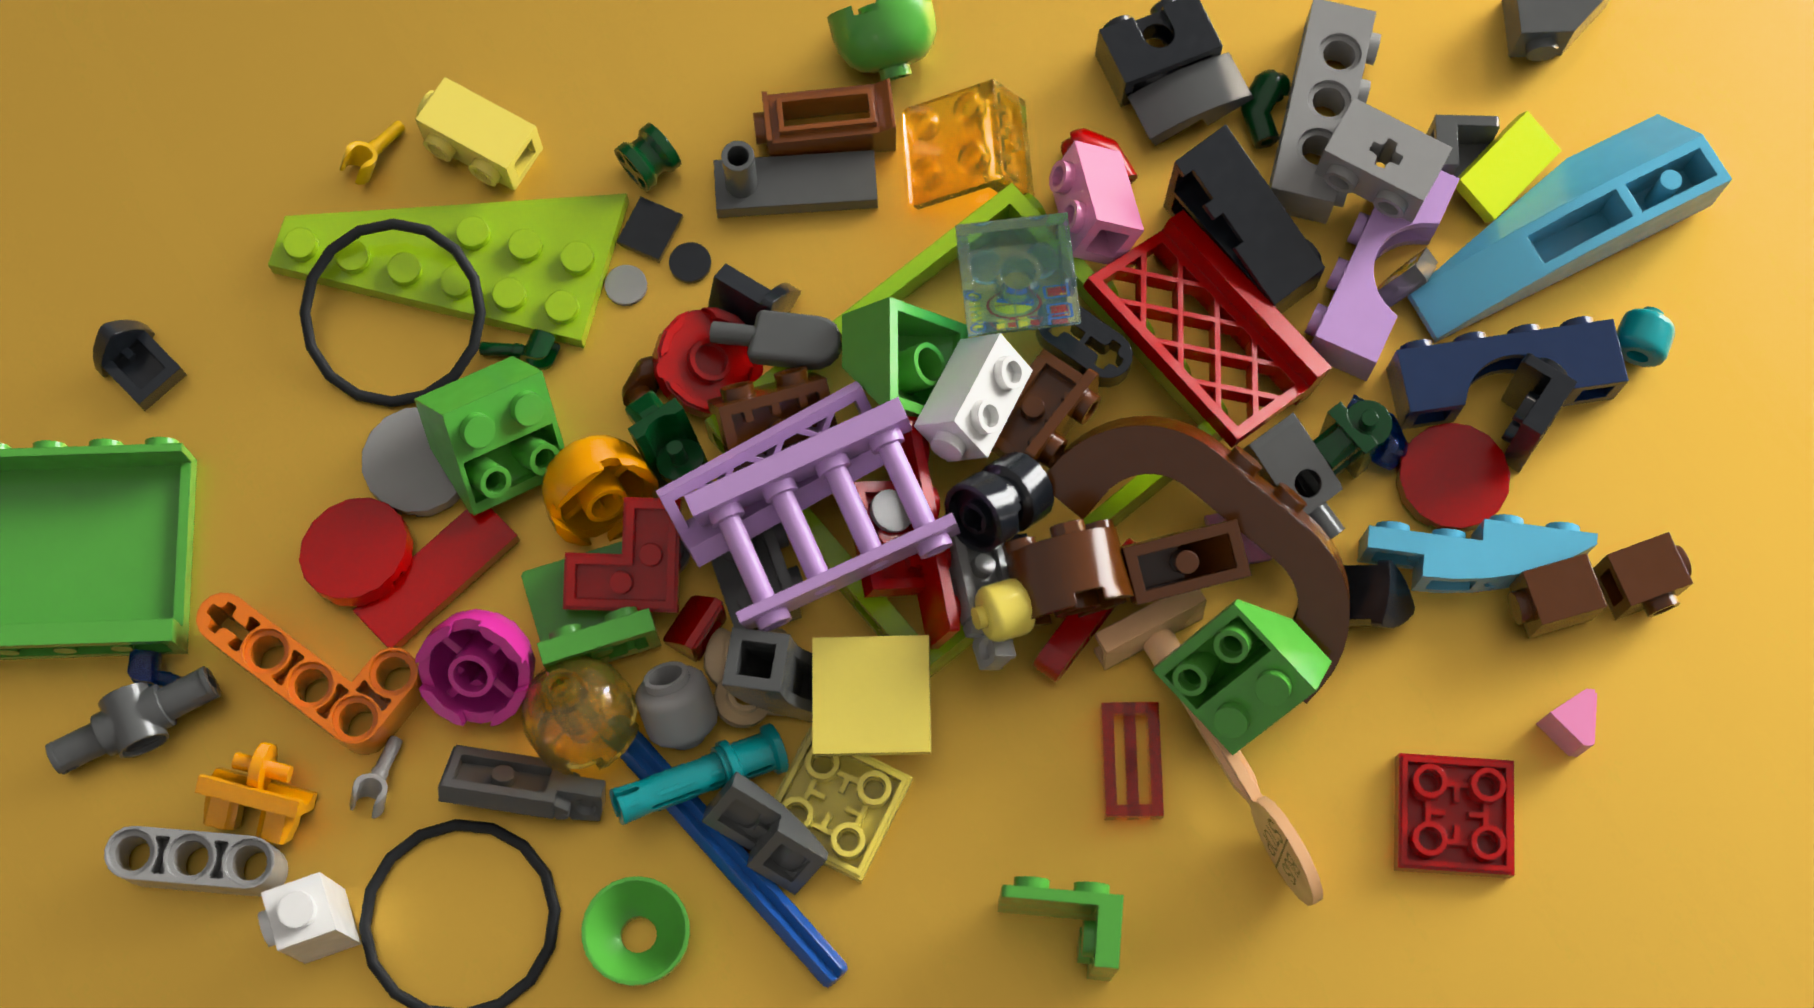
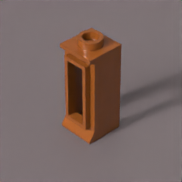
(861, 134)

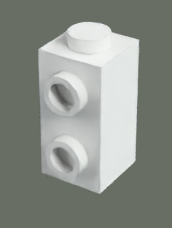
(973, 398)
(308, 918)

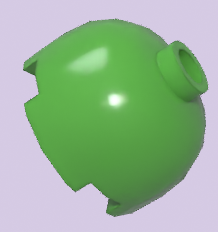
(884, 36)

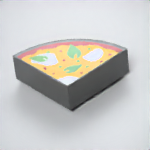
(1408, 277)

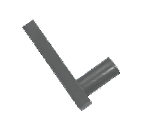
(792, 182)

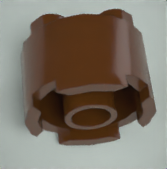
(1072, 571)

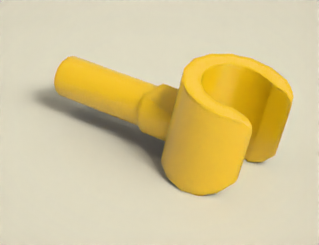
(366, 154)

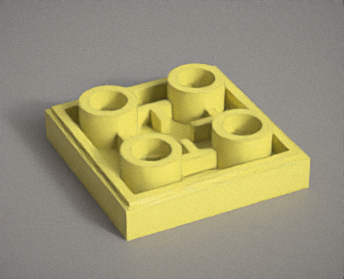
(871, 695)
(844, 804)

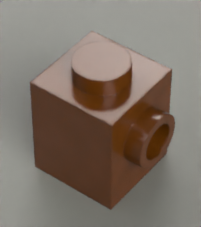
(1644, 577)
(1556, 596)

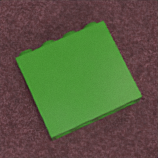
(95, 548)

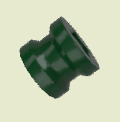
(647, 157)

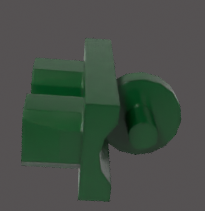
(1353, 435)
(664, 437)

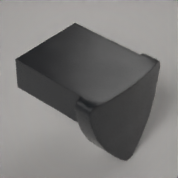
(746, 297)
(135, 361)
(1378, 595)

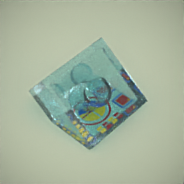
(1017, 274)

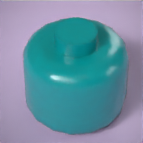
(1645, 336)

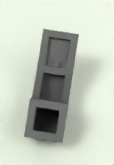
(769, 672)

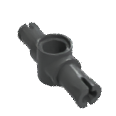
(133, 720)

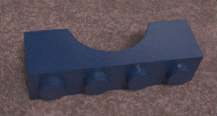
(1433, 380)

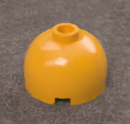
(588, 487)

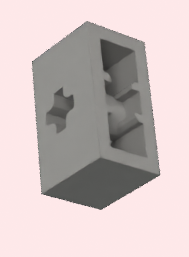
(1373, 137)

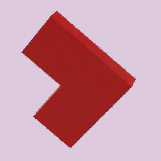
(639, 577)

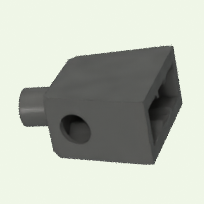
(1294, 459)

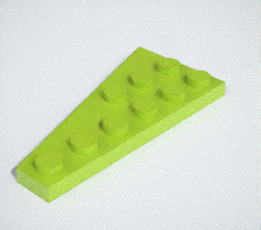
(534, 259)

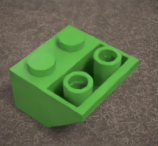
(492, 432)
(1244, 672)

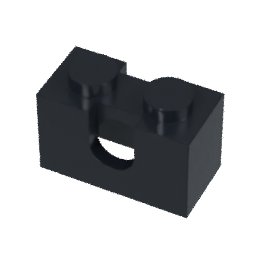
(1133, 63)

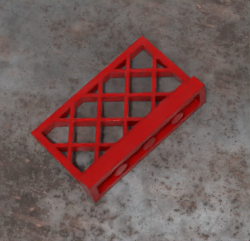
(1233, 309)

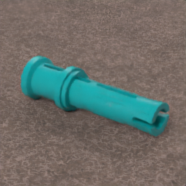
(678, 784)

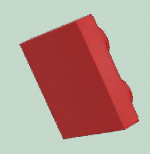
(1454, 815)

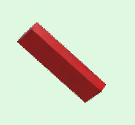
(438, 576)

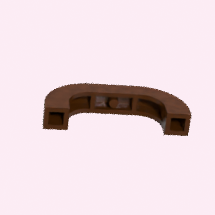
(1232, 488)

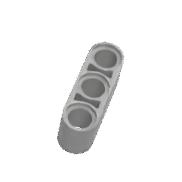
(172, 849)

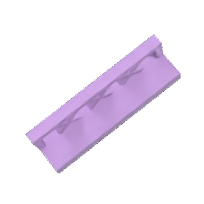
(708, 542)

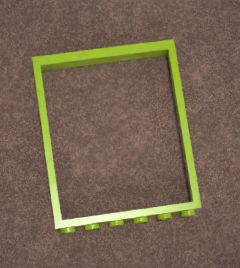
(1006, 204)

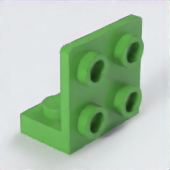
(578, 633)
(1089, 901)

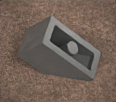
(1546, 26)

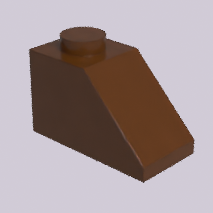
(1186, 561)

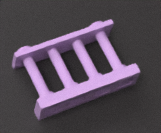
(776, 482)

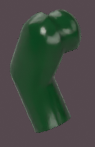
(1267, 90)

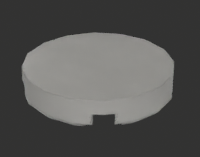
(403, 467)

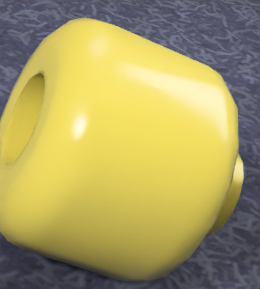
(1003, 610)

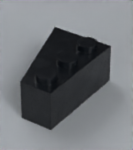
(1244, 218)

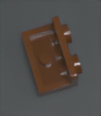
(1048, 409)

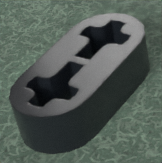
(1079, 356)

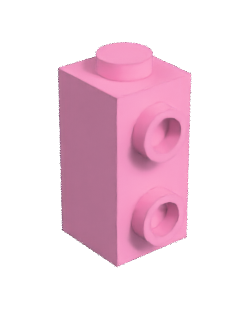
(1099, 202)

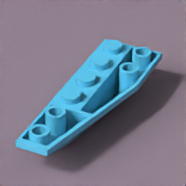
(1575, 219)

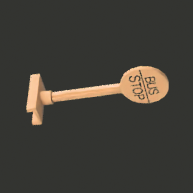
(1154, 631)

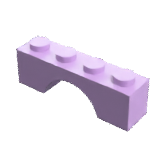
(1358, 320)

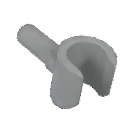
(375, 783)

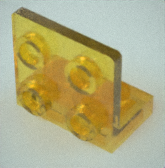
(966, 144)

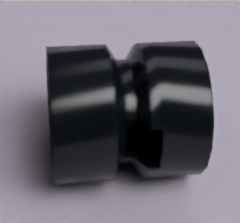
(1000, 501)

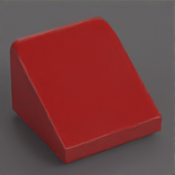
(695, 626)

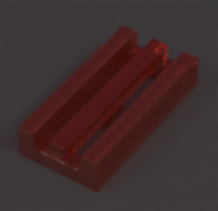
(1132, 809)

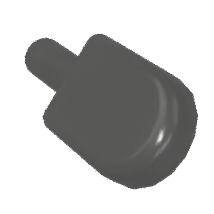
(783, 339)

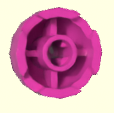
(475, 667)

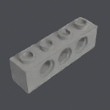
(1335, 34)

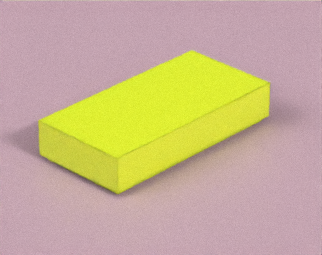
(1506, 167)

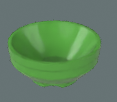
(614, 909)

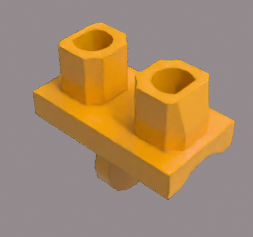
(231, 791)

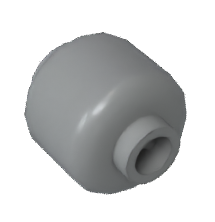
(676, 705)

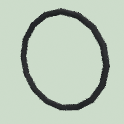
(322, 263)
(440, 829)

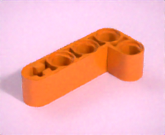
(302, 667)

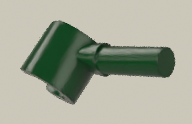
(539, 350)

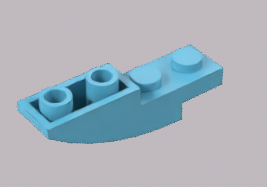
(1486, 562)

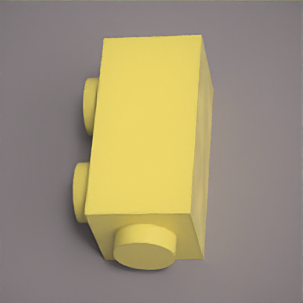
(477, 133)

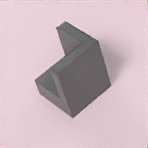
(1466, 135)

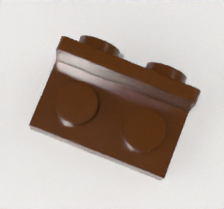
(750, 410)

